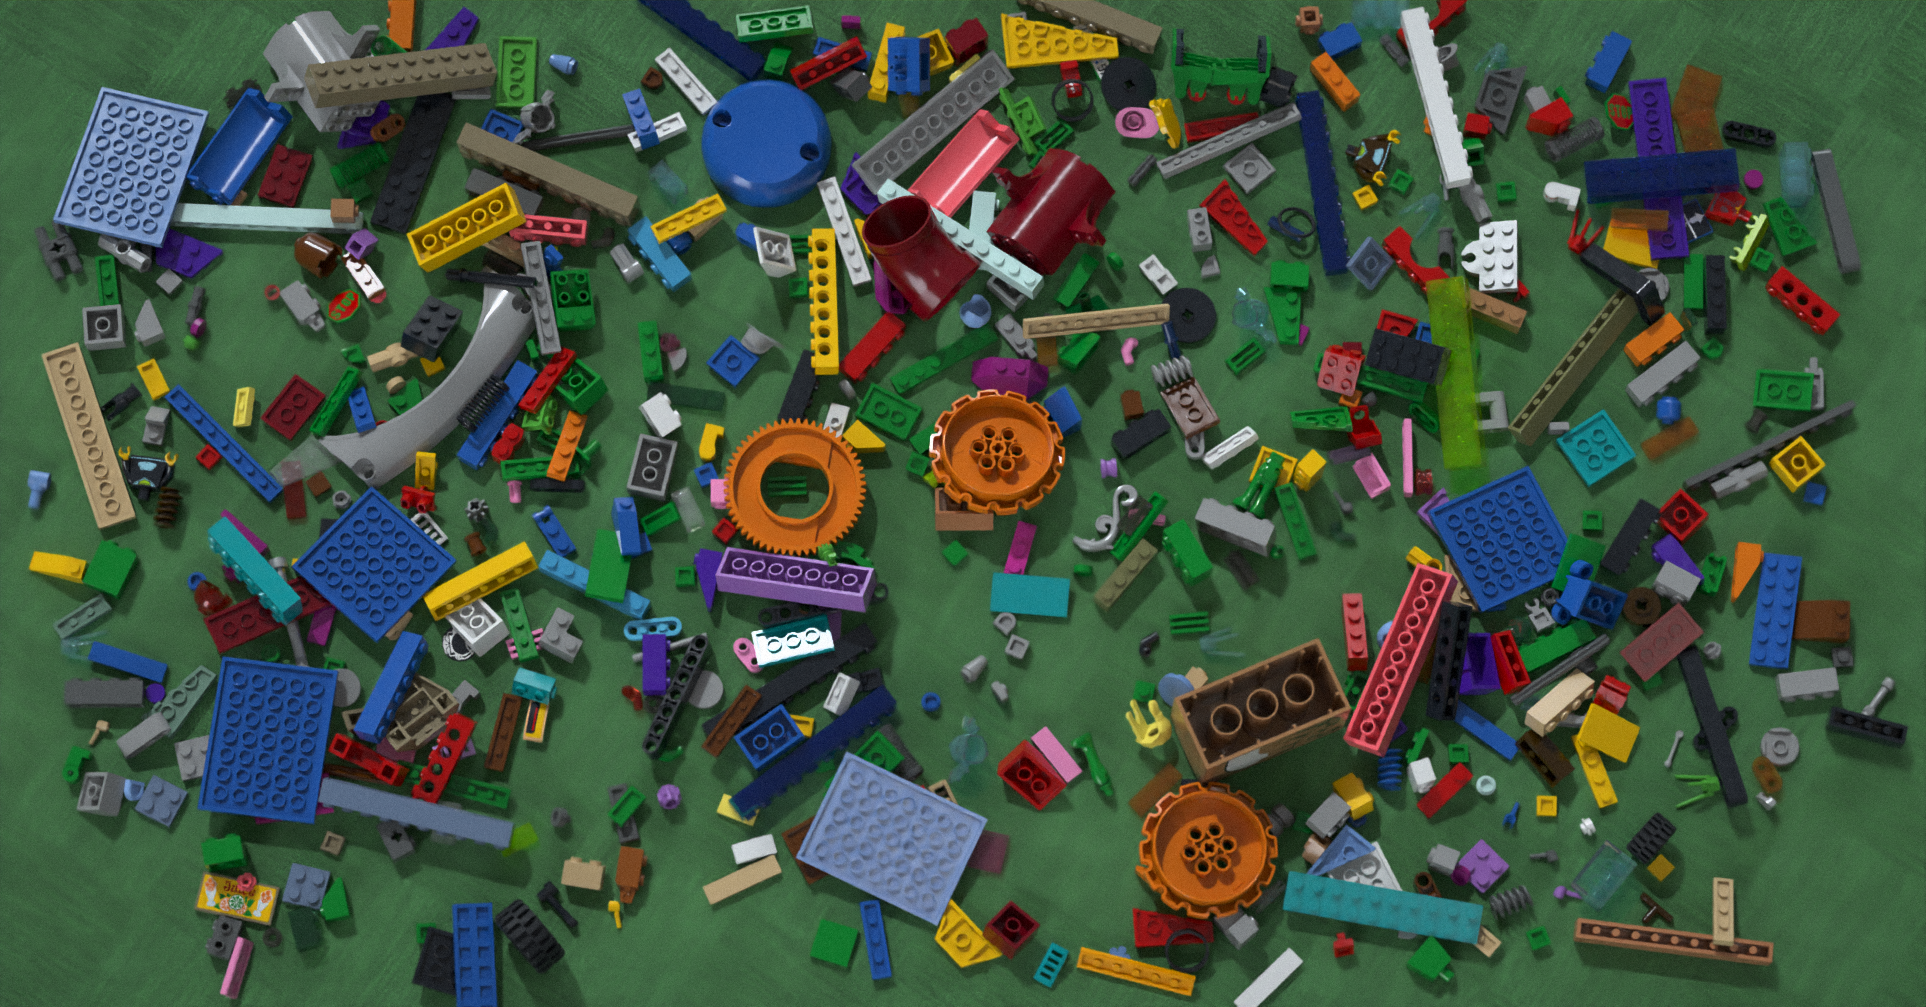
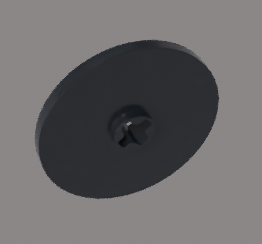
(1140, 78)
(1202, 311)

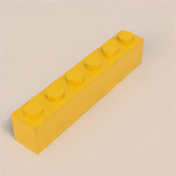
(480, 581)

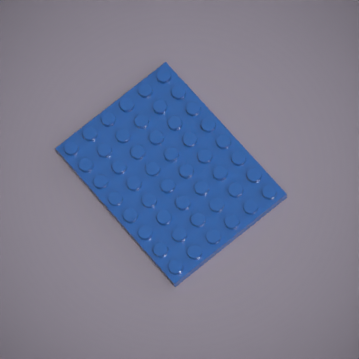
(268, 740)

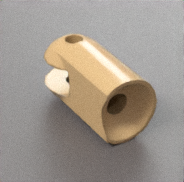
(396, 631)

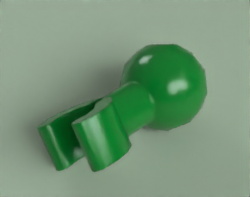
(1276, 549)

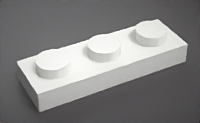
(665, 129)
(1230, 447)

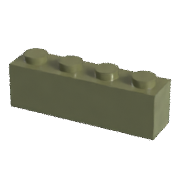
(1125, 575)

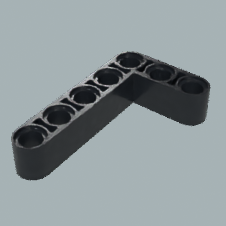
(1626, 279)

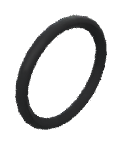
(1301, 211)

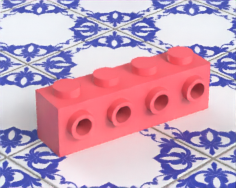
(552, 230)

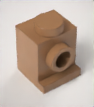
(1315, 848)

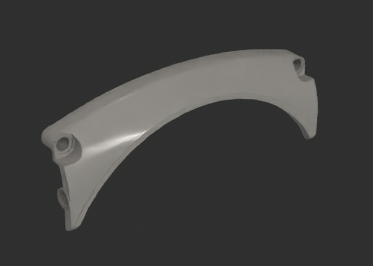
(392, 446)

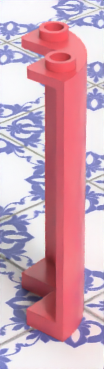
(964, 163)

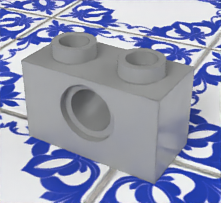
(1199, 229)
(1442, 859)

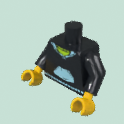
(147, 473)

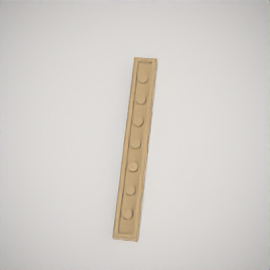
(1095, 321)

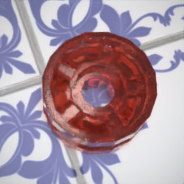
(1423, 482)

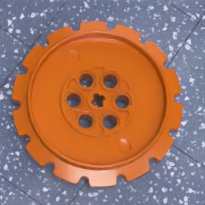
(994, 487)
(1178, 876)

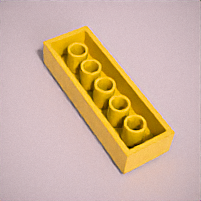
(466, 227)

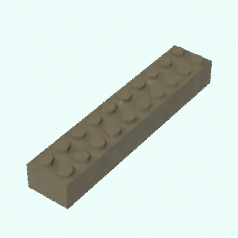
(400, 75)
(549, 174)

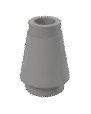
(973, 669)

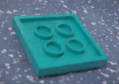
(1596, 448)

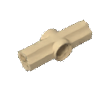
(392, 356)

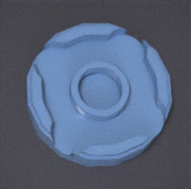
(1173, 686)

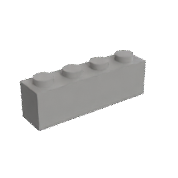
(1662, 374)

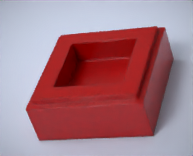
(209, 457)
(724, 531)

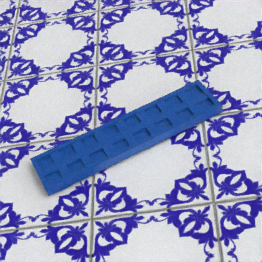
(474, 955)

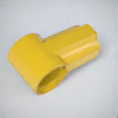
(1416, 556)

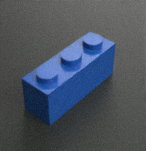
(1607, 61)
(641, 119)

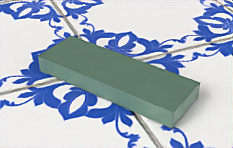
(82, 617)

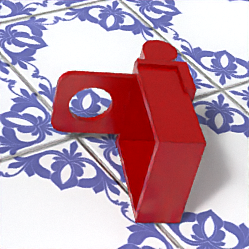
(1364, 430)
(1611, 694)

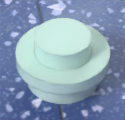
(1486, 785)

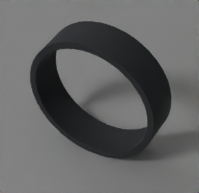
(1083, 115)
(1186, 931)

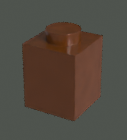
(1131, 405)

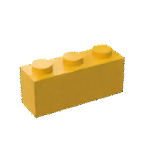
(1309, 470)

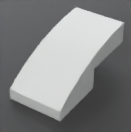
(1157, 274)
(753, 849)

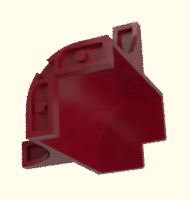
(1050, 210)

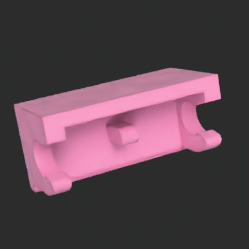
(1371, 476)

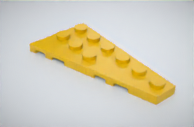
(1047, 44)

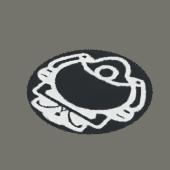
(455, 646)

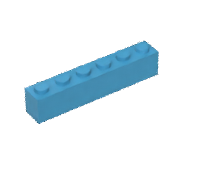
(577, 578)

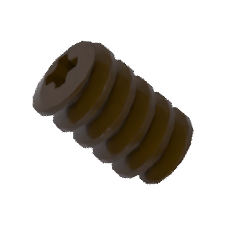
(167, 508)

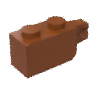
(629, 872)

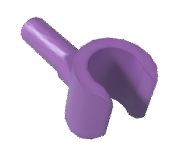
(1561, 891)

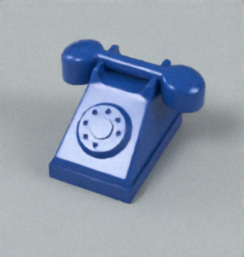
(1588, 599)

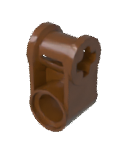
(1430, 889)

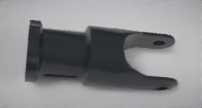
(122, 401)

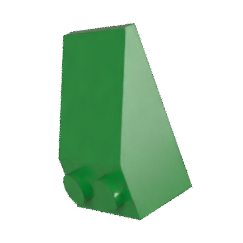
(581, 387)

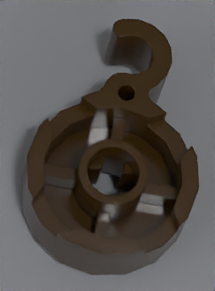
(1641, 617)

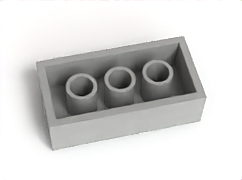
(1235, 526)

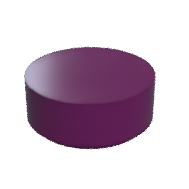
(1753, 179)
(198, 327)
(1460, 875)

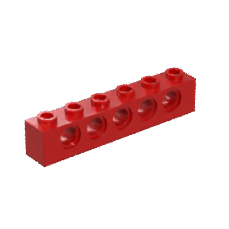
(466, 728)

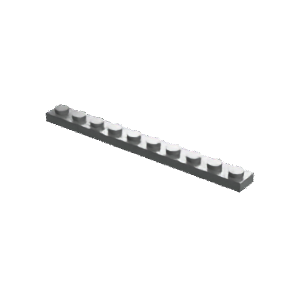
(1762, 450)

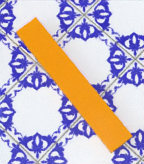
(1136, 971)

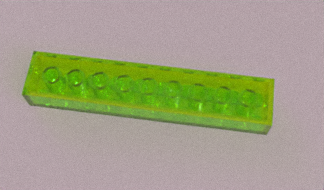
(1459, 394)

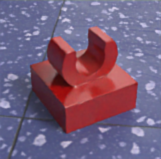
(1522, 292)
(1343, 946)

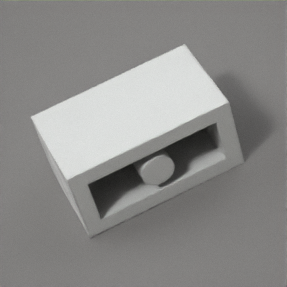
(1421, 775)

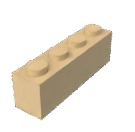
(1559, 702)

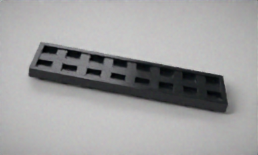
(413, 162)

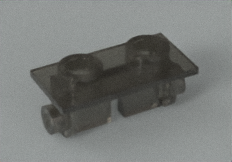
(235, 95)
(1241, 569)

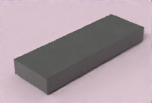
(628, 832)

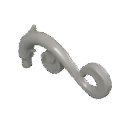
(1102, 521)

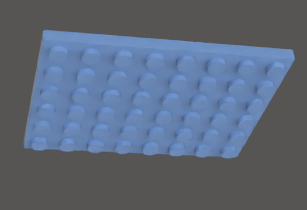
(131, 167)
(891, 838)

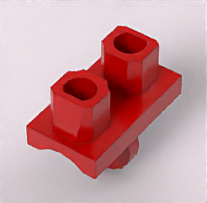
(418, 498)

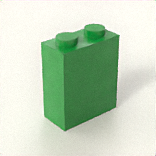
(111, 569)

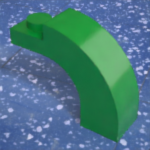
(848, 553)

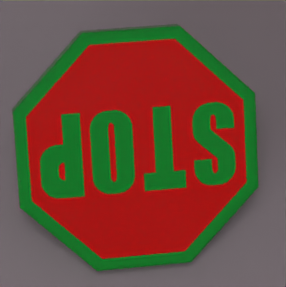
(1619, 111)
(344, 306)

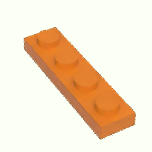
(566, 446)

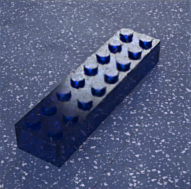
(1661, 176)

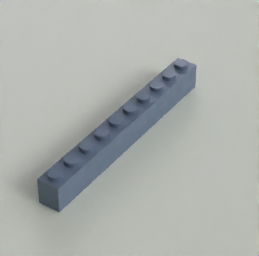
(416, 812)

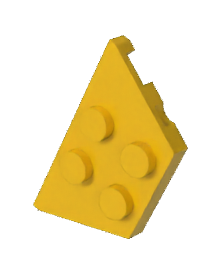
(963, 938)

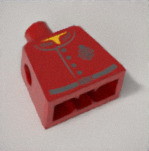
(1727, 208)

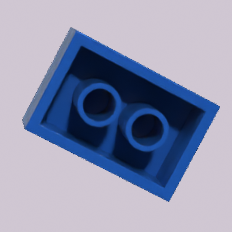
(769, 737)

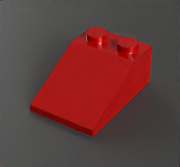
(1030, 775)

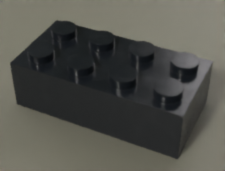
(1408, 357)

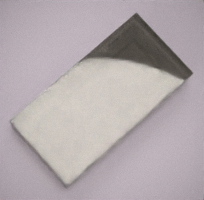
(1134, 515)

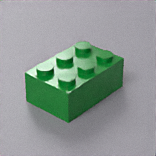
(1186, 553)

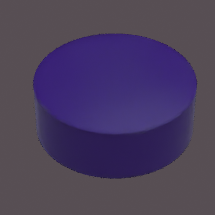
(155, 693)

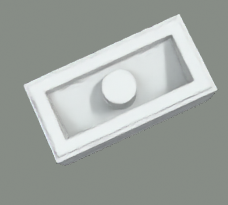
(841, 694)

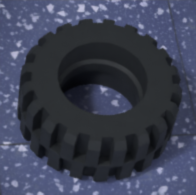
(529, 936)

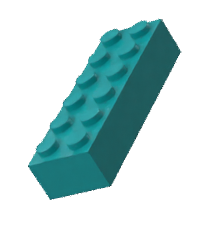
(254, 571)

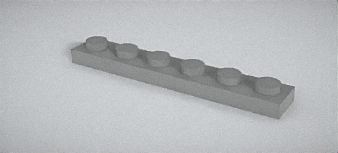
(541, 298)

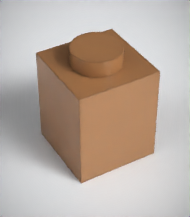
(344, 210)

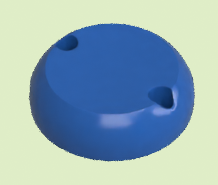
(765, 143)

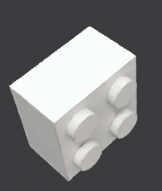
(660, 415)

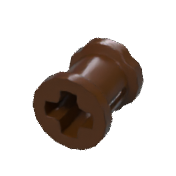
(475, 544)

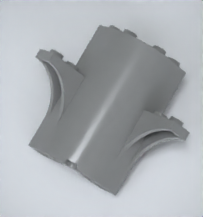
(313, 40)

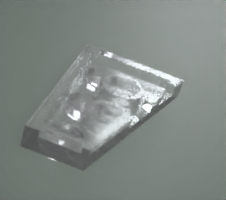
(302, 462)

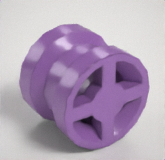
(1108, 468)

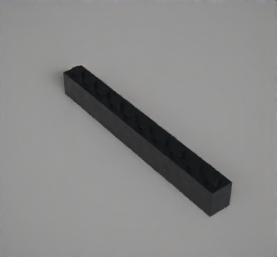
(805, 675)

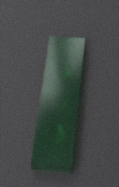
(688, 396)

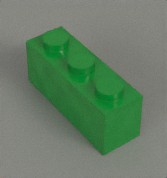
(650, 351)

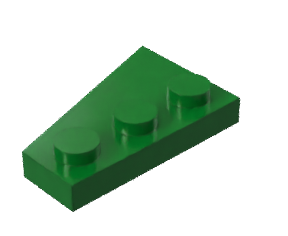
(1285, 312)
(1323, 419)

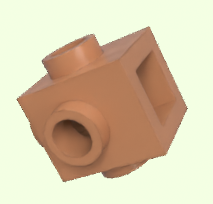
(1309, 20)

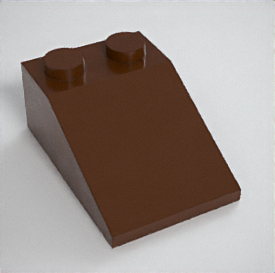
(1822, 621)

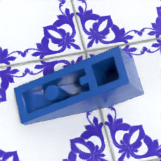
(626, 525)

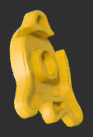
(1167, 120)

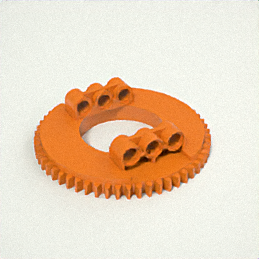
(799, 446)

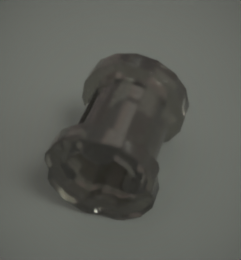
(1756, 421)

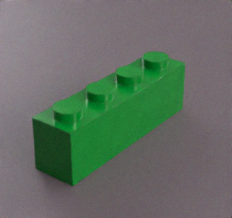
(1557, 645)

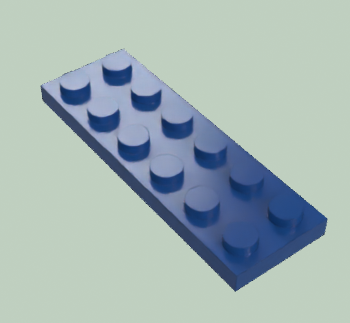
(1775, 611)

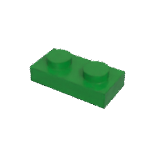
(1419, 739)

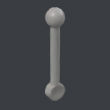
(1678, 734)

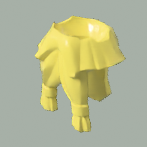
(1151, 734)

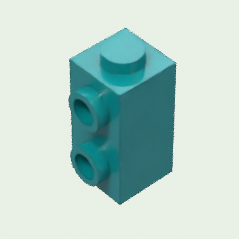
(534, 686)

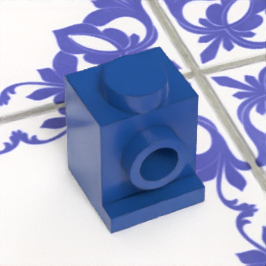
(746, 235)

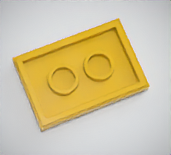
(1629, 246)
(1608, 733)

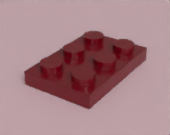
(285, 176)
(293, 407)

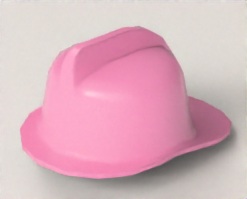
(1136, 122)

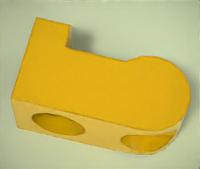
(709, 440)

